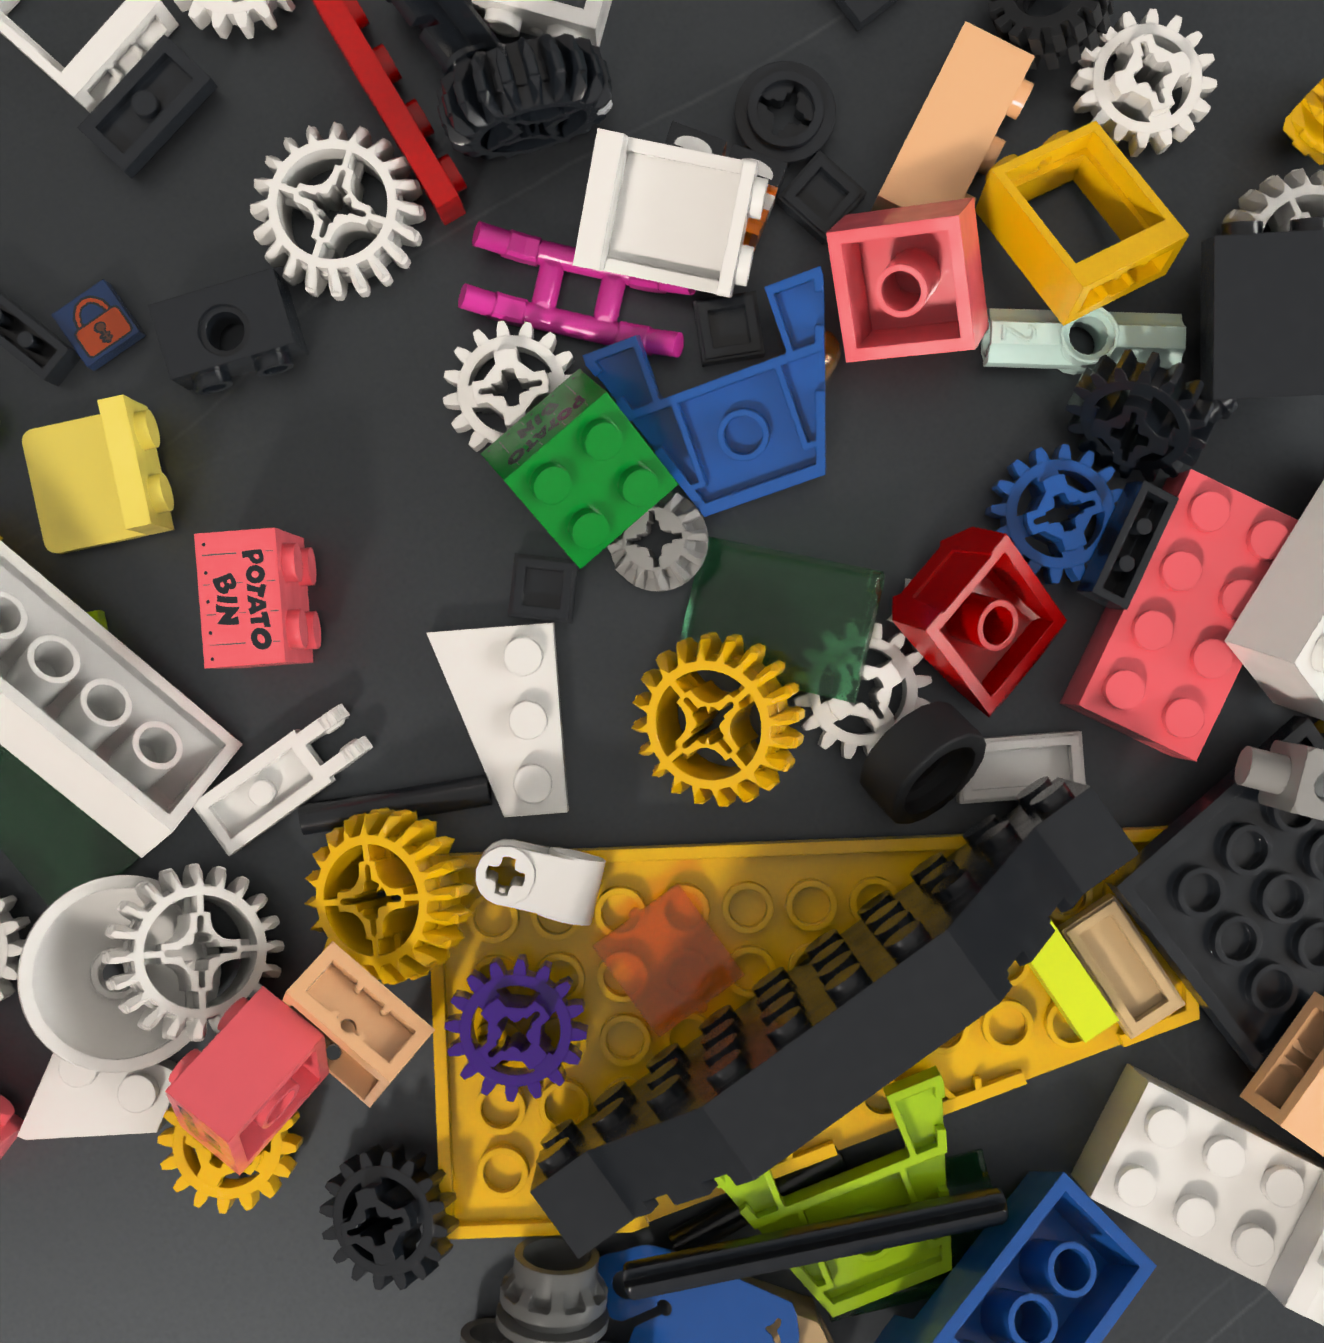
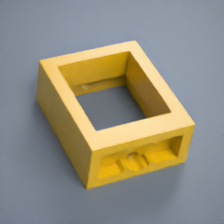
(1117, 191)

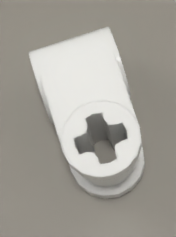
(556, 882)

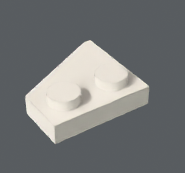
(97, 1103)

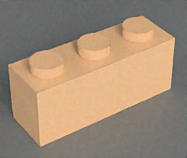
(959, 122)

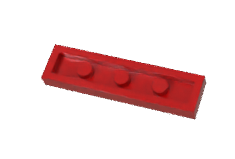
(403, 121)

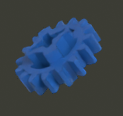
(1051, 491)

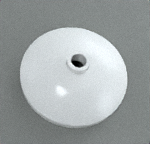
(65, 986)

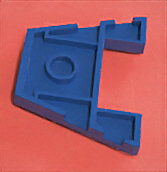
(746, 428)

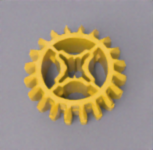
(736, 738)
(405, 859)

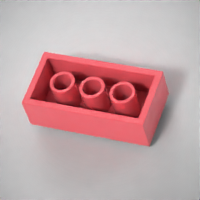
(1164, 660)

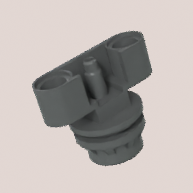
(546, 1298)

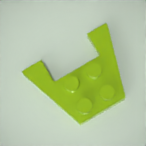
(890, 1181)

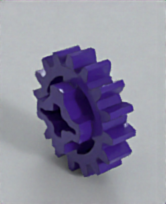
(498, 1006)

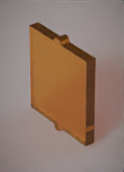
(668, 960)

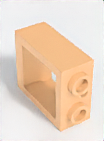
(360, 1018)

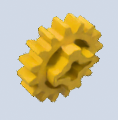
(210, 1174)

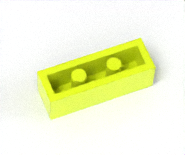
(1072, 988)

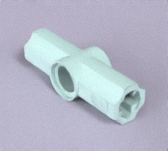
(1040, 341)

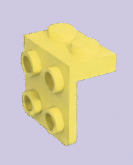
(99, 477)

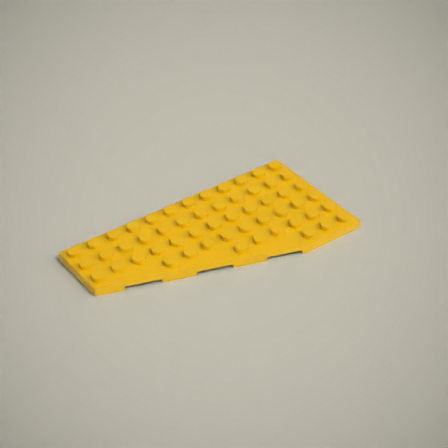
(766, 910)

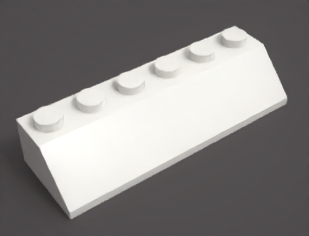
(98, 715)

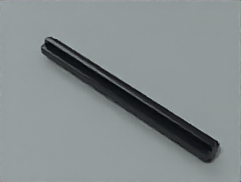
(814, 1243)

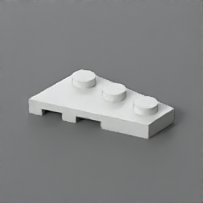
(512, 710)

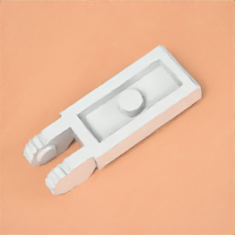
(276, 783)

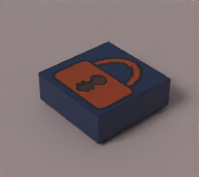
(98, 325)

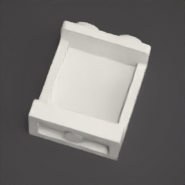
(669, 214)

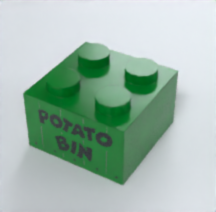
(580, 467)

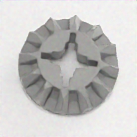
(678, 560)

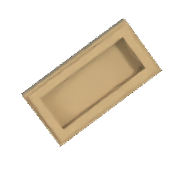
(1121, 965)

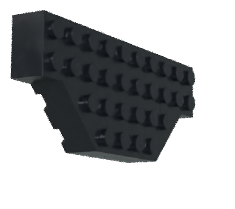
(834, 1023)

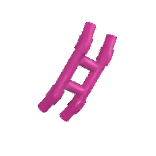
(542, 310)

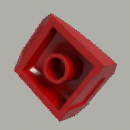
(978, 615)

